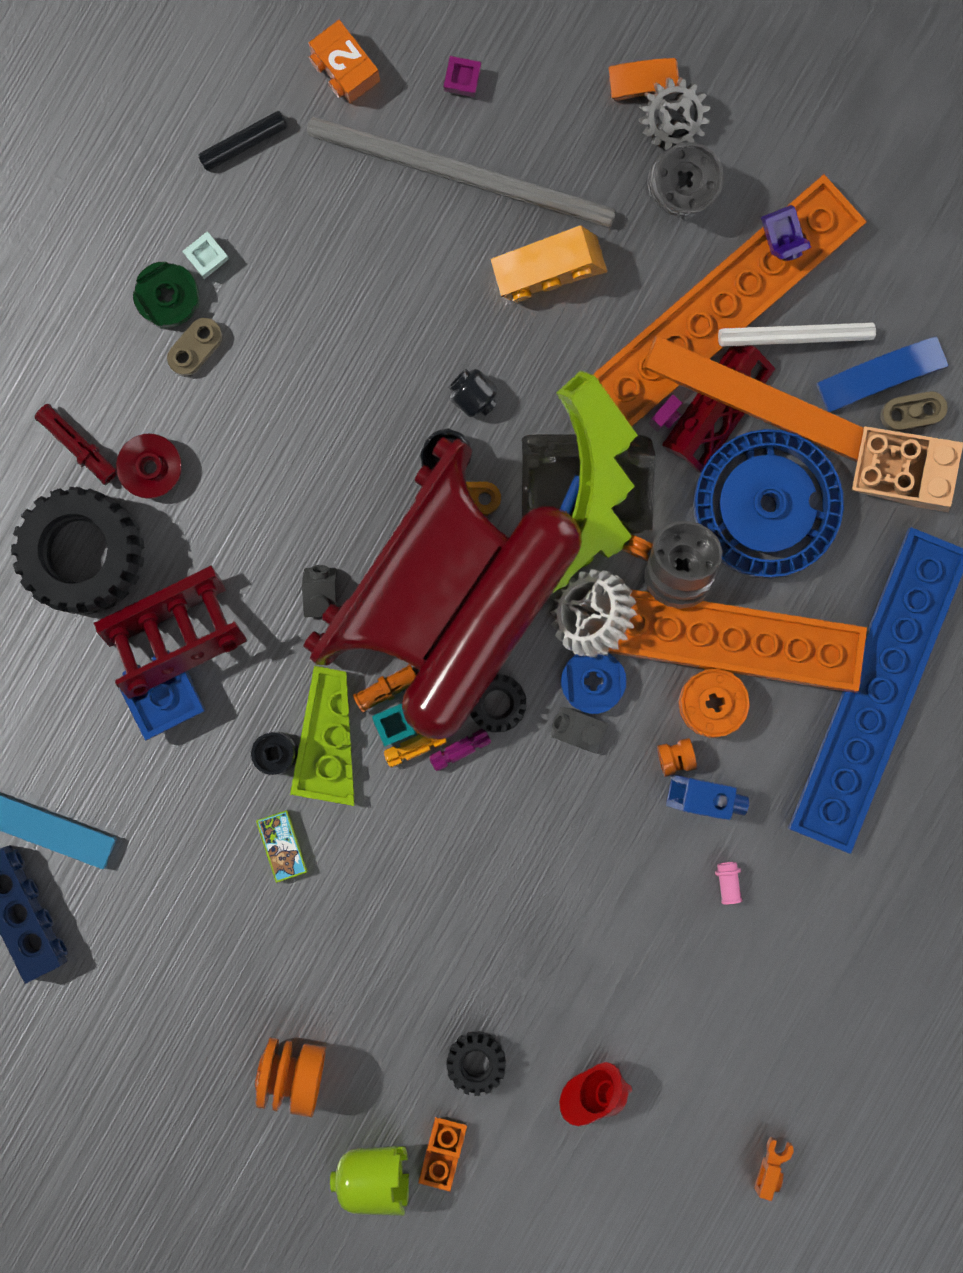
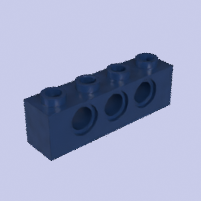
(16, 933)

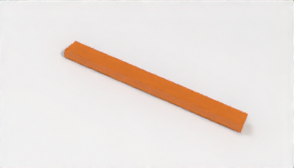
(754, 398)

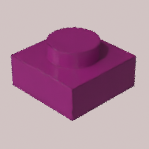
(462, 76)
(667, 414)

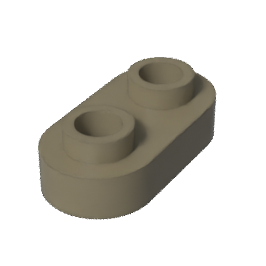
(197, 348)
(912, 411)

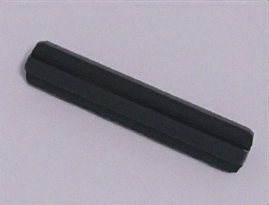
(243, 140)

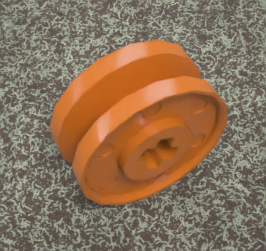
(721, 685)

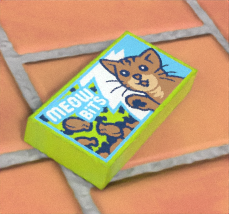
(281, 846)

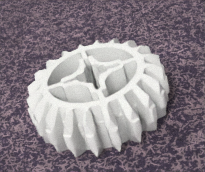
(593, 633)

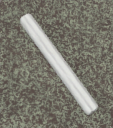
(796, 334)

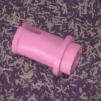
(729, 882)

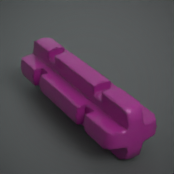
(460, 749)

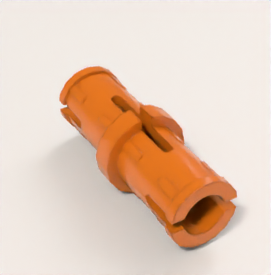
(385, 688)

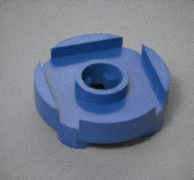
(607, 693)

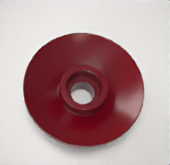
(137, 454)

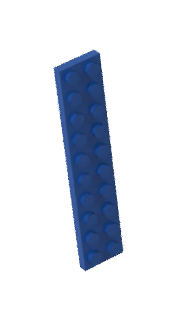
(892, 666)

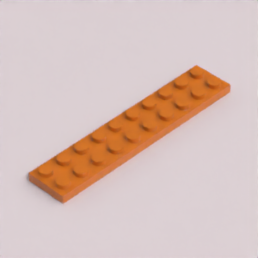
(729, 298)

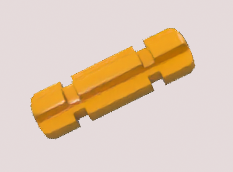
(410, 749)

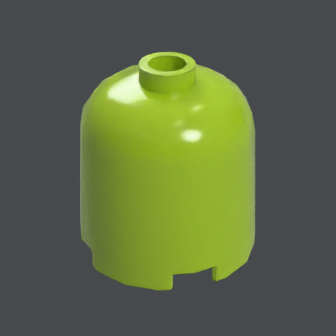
(372, 1181)

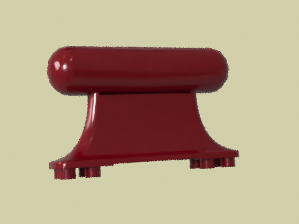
(450, 594)

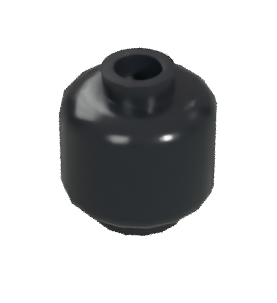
(473, 393)

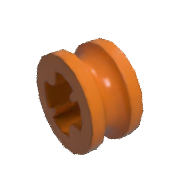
(638, 548)

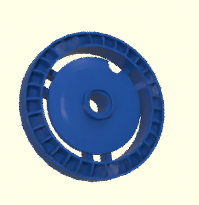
(788, 487)

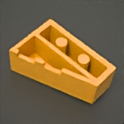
(548, 264)

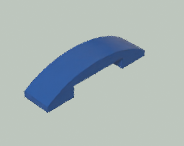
(882, 373)

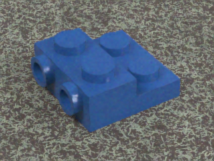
(165, 705)

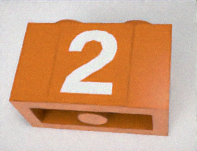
(343, 62)

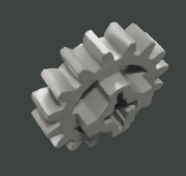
(681, 103)

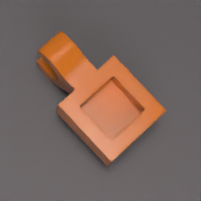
(770, 1175)

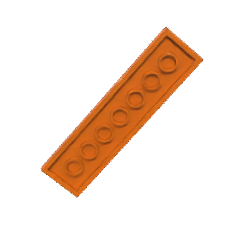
(747, 642)

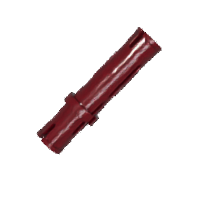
(86, 453)

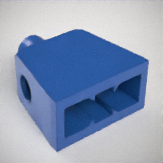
(705, 798)

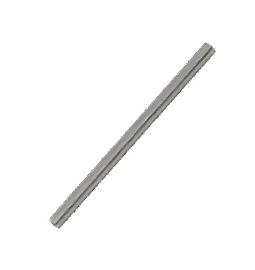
(461, 172)

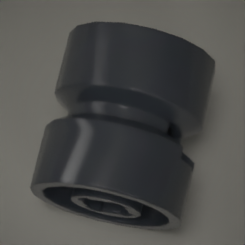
(274, 753)

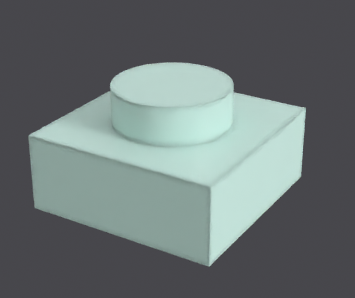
(205, 255)

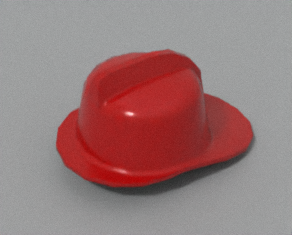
(594, 1095)

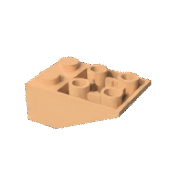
(908, 468)

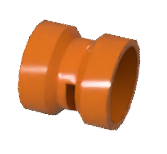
(669, 758)

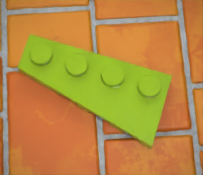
(324, 749)

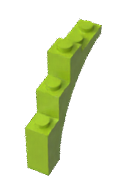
(600, 436)

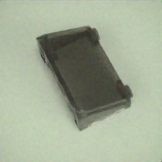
(554, 460)

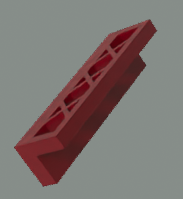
(698, 420)

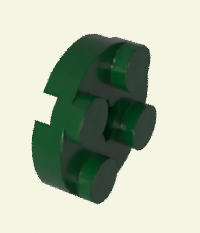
(184, 300)

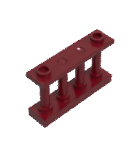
(158, 607)

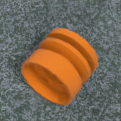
(290, 1077)

